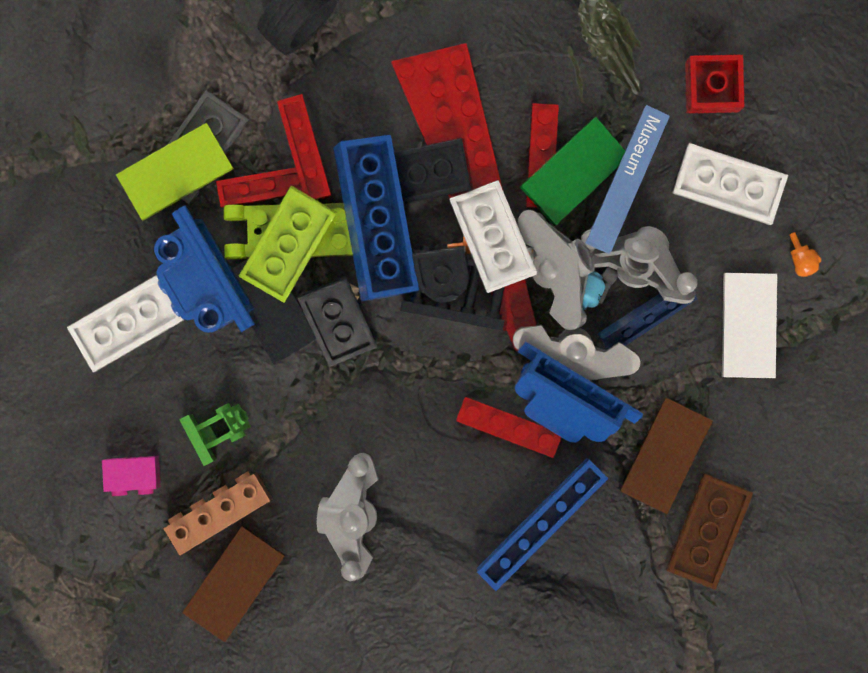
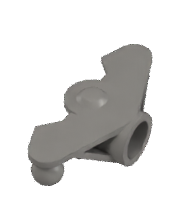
(646, 260)
(559, 266)
(578, 352)
(349, 516)

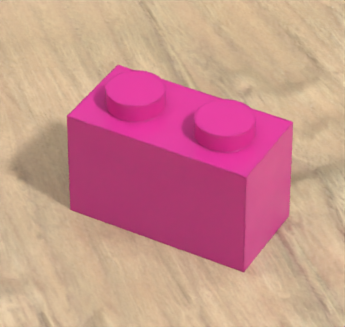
(131, 474)

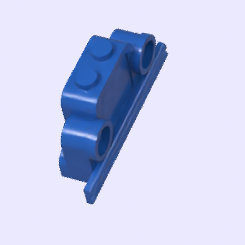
(200, 277)
(568, 401)

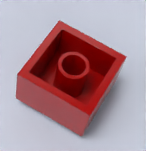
(714, 84)

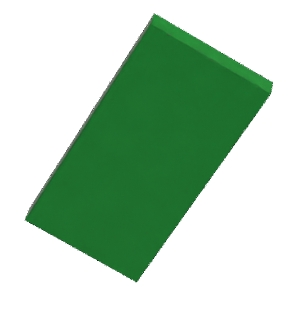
(574, 171)

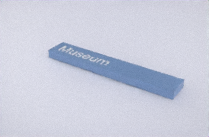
(627, 179)

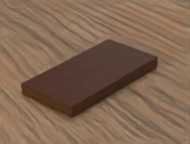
(666, 455)
(709, 531)
(233, 583)

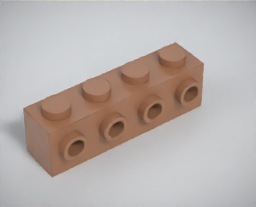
(218, 513)

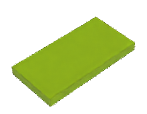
(174, 171)
(287, 244)

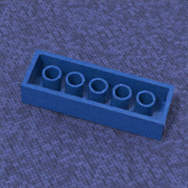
(375, 217)

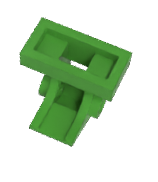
(203, 436)

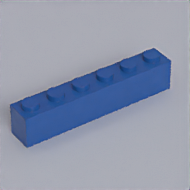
(541, 524)

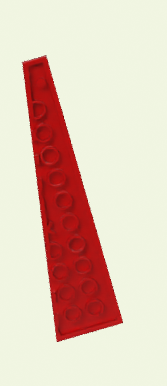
(447, 108)

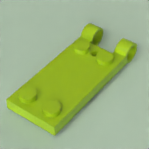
(333, 243)

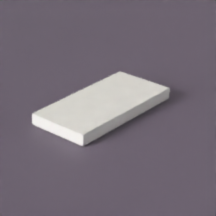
(730, 184)
(493, 236)
(124, 324)
(749, 325)

